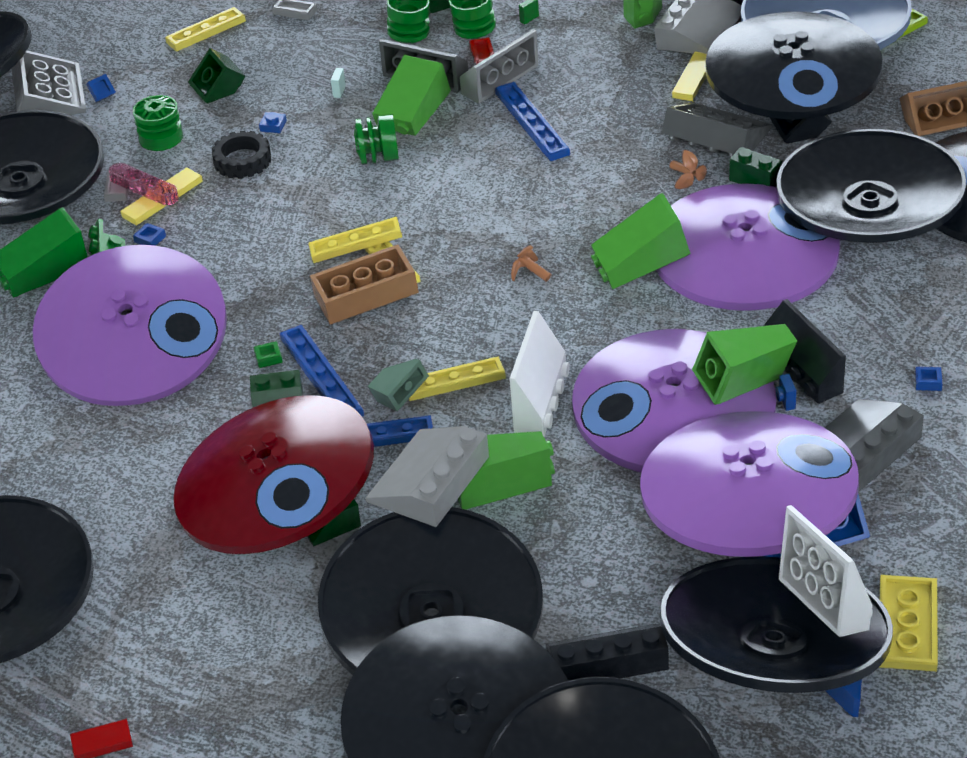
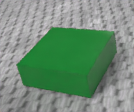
(528, 11)
(268, 354)

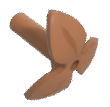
(689, 169)
(527, 259)

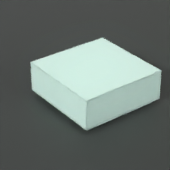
(338, 82)

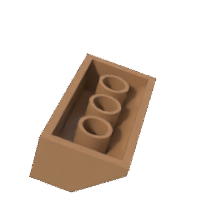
(936, 109)

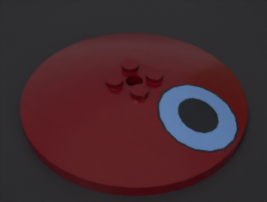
(254, 505)

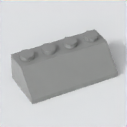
(501, 68)

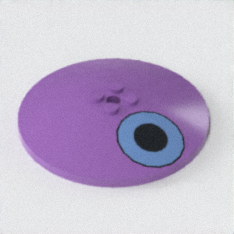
(746, 267)
(134, 356)
(627, 399)
(716, 504)

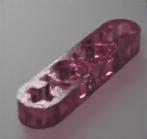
(163, 193)

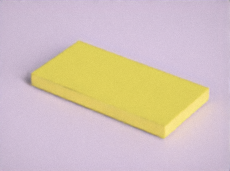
(914, 621)

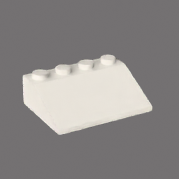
(537, 378)
(823, 576)

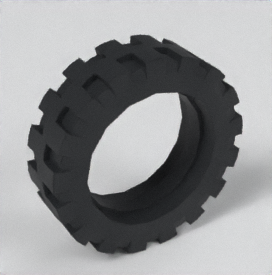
(242, 167)

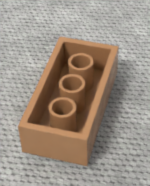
(364, 284)

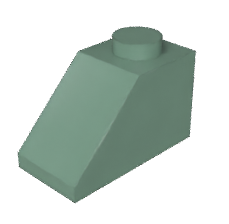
(398, 383)

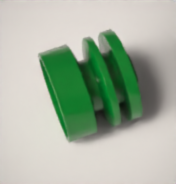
(472, 18)
(408, 20)
(158, 122)
(376, 139)

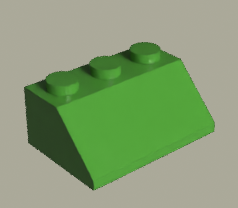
(641, 12)

